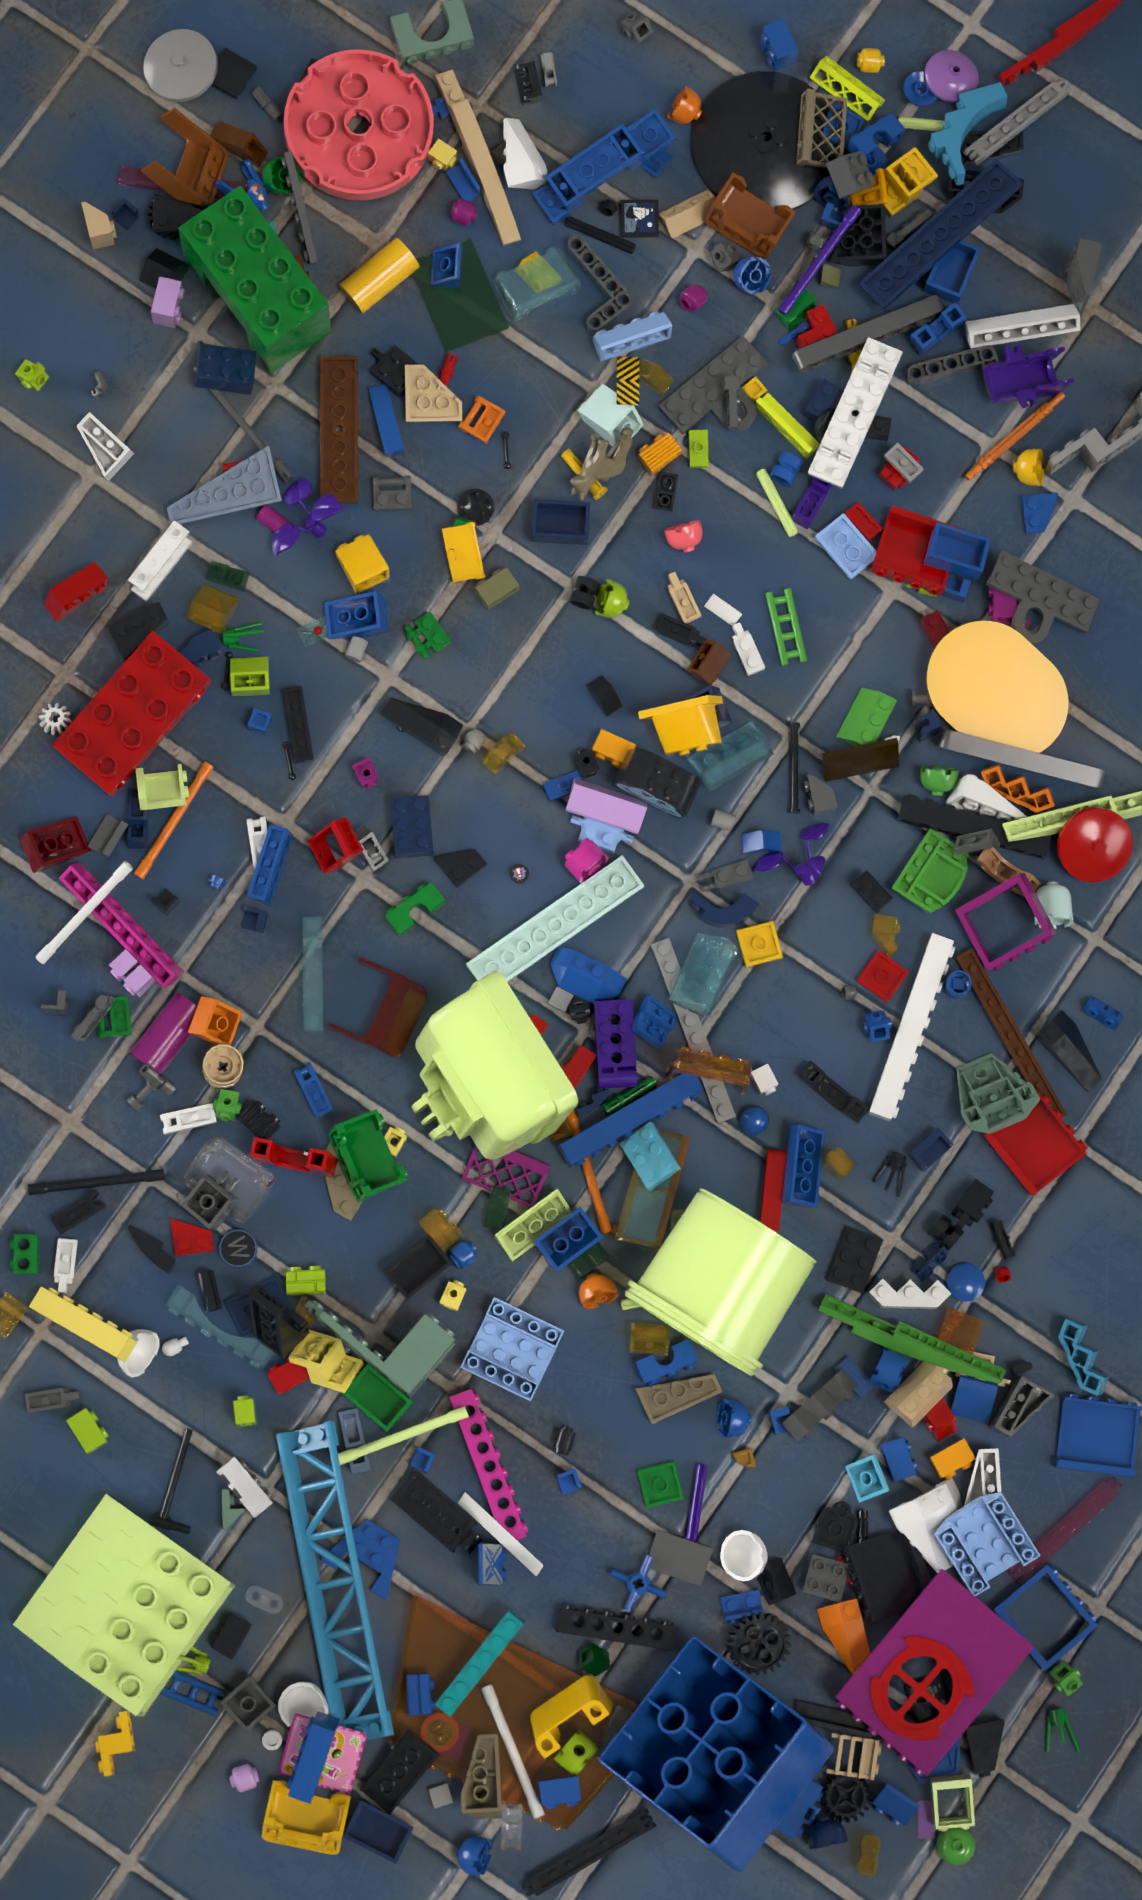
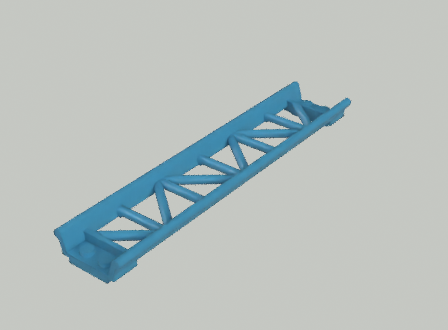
(301, 1443)

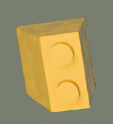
(362, 563)

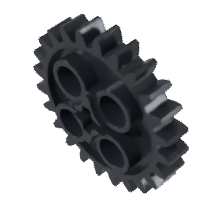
(775, 1647)

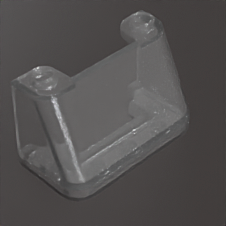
(253, 1178)

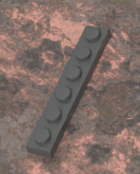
(300, 216)

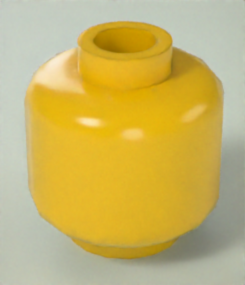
(870, 60)

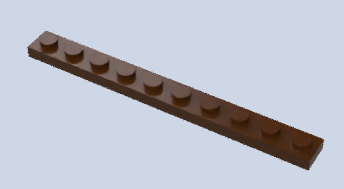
(1006, 1027)

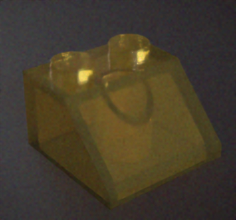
(212, 608)

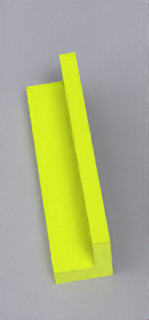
(851, 83)
(787, 425)

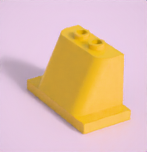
(686, 724)

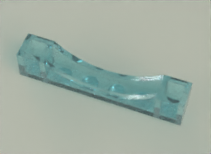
(313, 975)
(186, 1304)

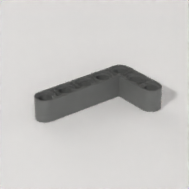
(602, 284)
(960, 366)

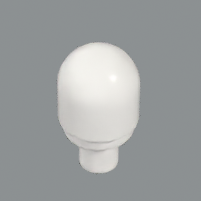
(174, 1346)

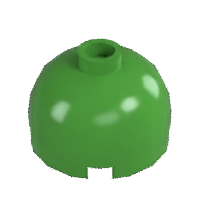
(939, 778)
(955, 1846)

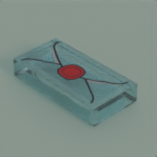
(313, 632)

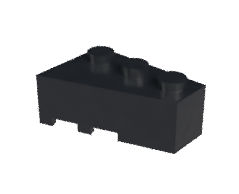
(133, 630)

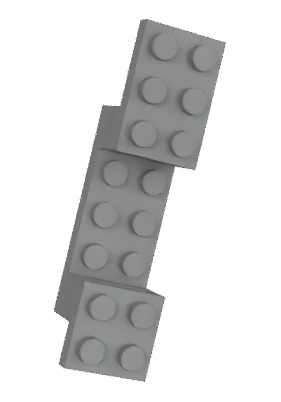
(1094, 448)

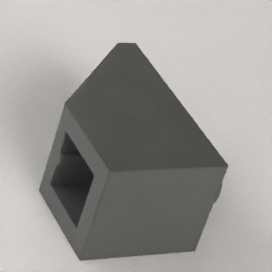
(821, 795)

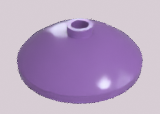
(944, 81)

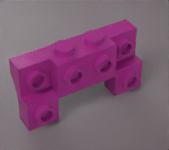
(1002, 608)

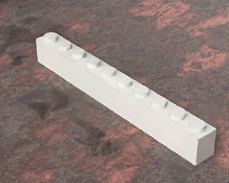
(911, 1027)

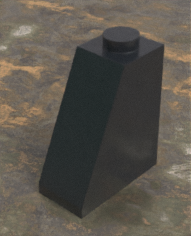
(984, 1745)

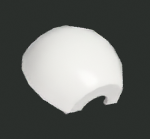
(142, 1354)
(743, 1555)
(303, 1699)

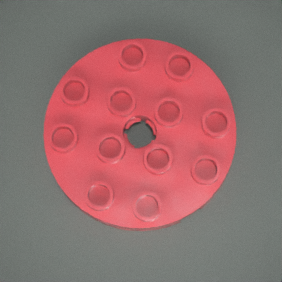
(352, 163)

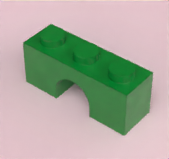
(426, 897)

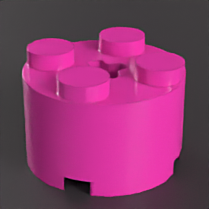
(585, 860)

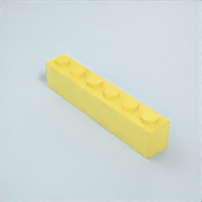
(83, 1324)

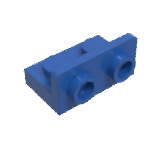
(742, 1604)

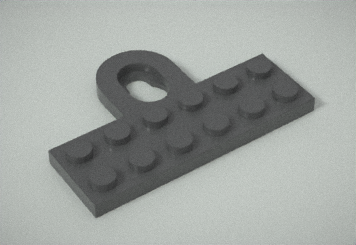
(705, 389)
(1041, 592)

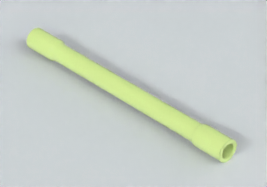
(450, 1417)

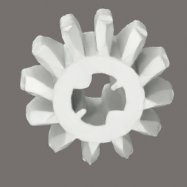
(47, 718)

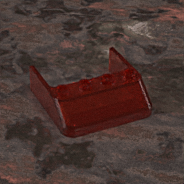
(395, 1016)

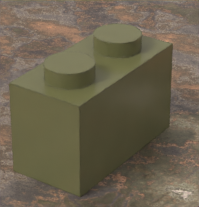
(496, 588)

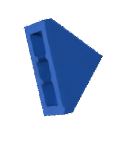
(761, 842)

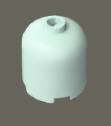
(1056, 903)

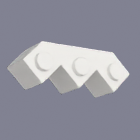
(908, 1296)

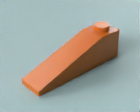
(846, 1632)

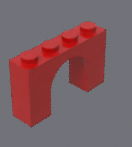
(580, 1062)
(312, 1162)

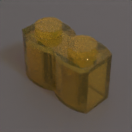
(867, 1861)

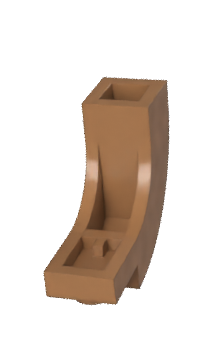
(1002, 870)

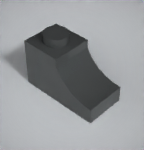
(372, 853)

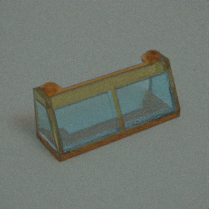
(646, 1211)

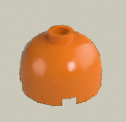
(685, 107)
(596, 1290)

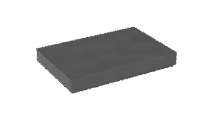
(679, 1558)

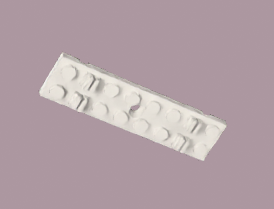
(862, 394)

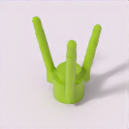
(200, 1663)

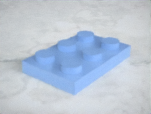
(846, 546)

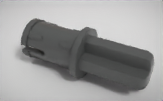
(267, 104)

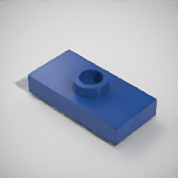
(560, 786)

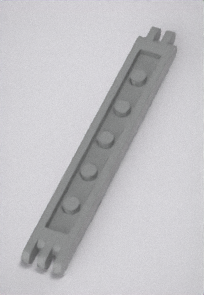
(1017, 121)

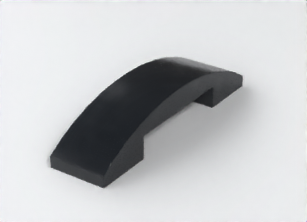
(833, 1093)

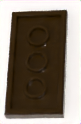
(861, 759)

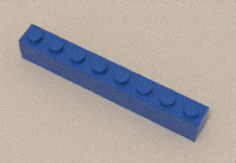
(629, 1119)

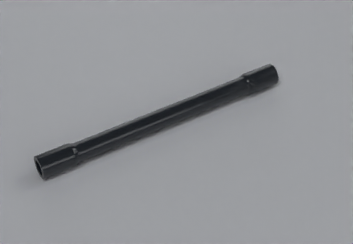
(147, 1176)

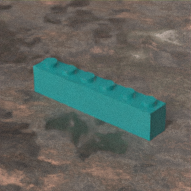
(480, 1662)

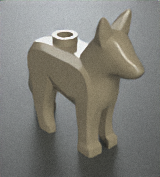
(601, 466)

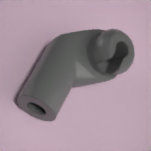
(101, 385)

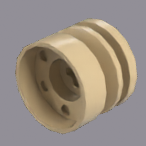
(222, 1055)

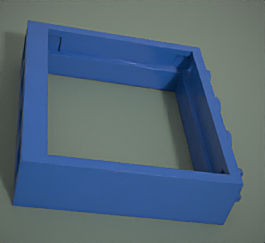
(1076, 1602)

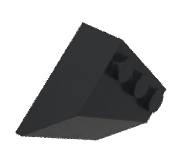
(864, 240)

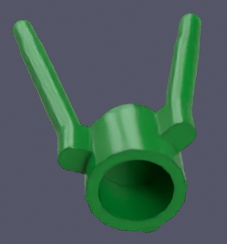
(232, 636)
(1059, 1719)

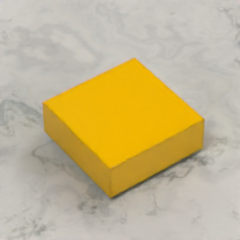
(754, 389)

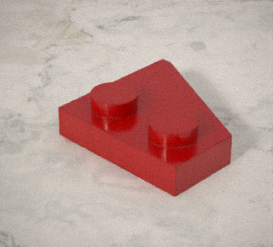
(190, 1239)

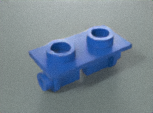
(1094, 1009)

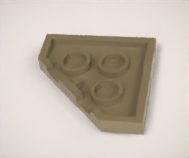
(340, 1192)

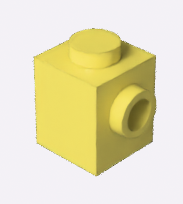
(442, 155)
(453, 1295)

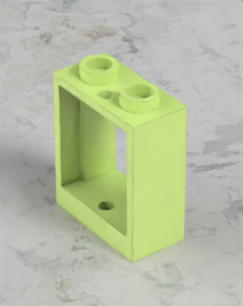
(952, 1782)

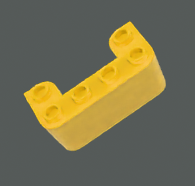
(583, 1695)

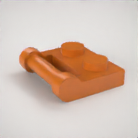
(487, 422)

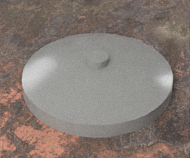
(180, 65)

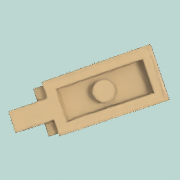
(683, 599)

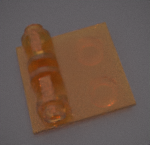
(961, 1330)

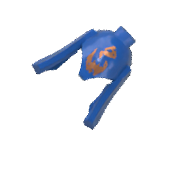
(257, 190)

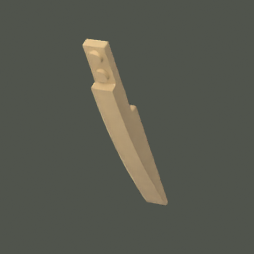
(478, 157)

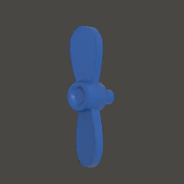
(794, 333)

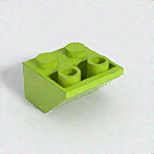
(249, 676)

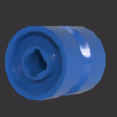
(786, 469)
(957, 984)

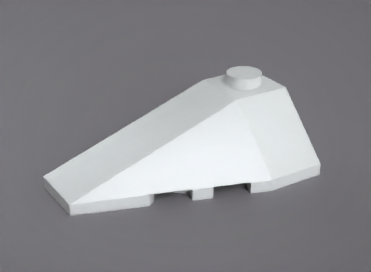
(523, 163)
(980, 797)

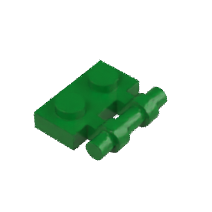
(431, 631)

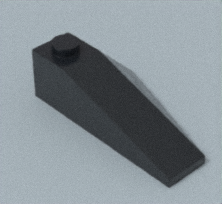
(1066, 1044)

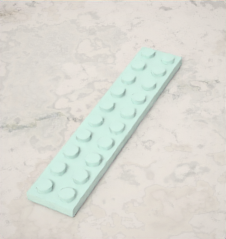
(558, 922)

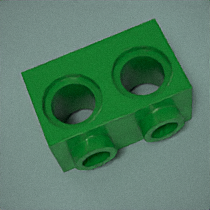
(30, 1254)

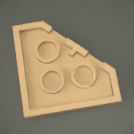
(428, 397)

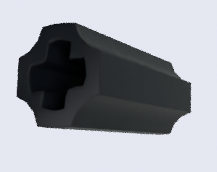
(209, 1291)

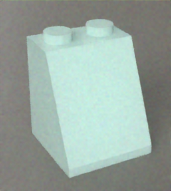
(607, 417)

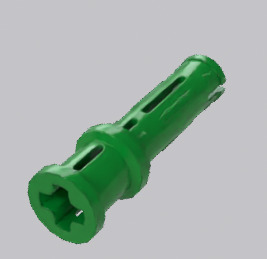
(621, 1100)

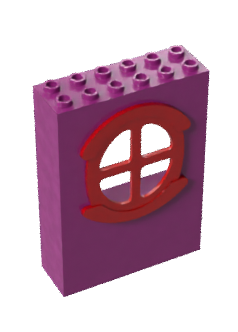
(963, 1639)

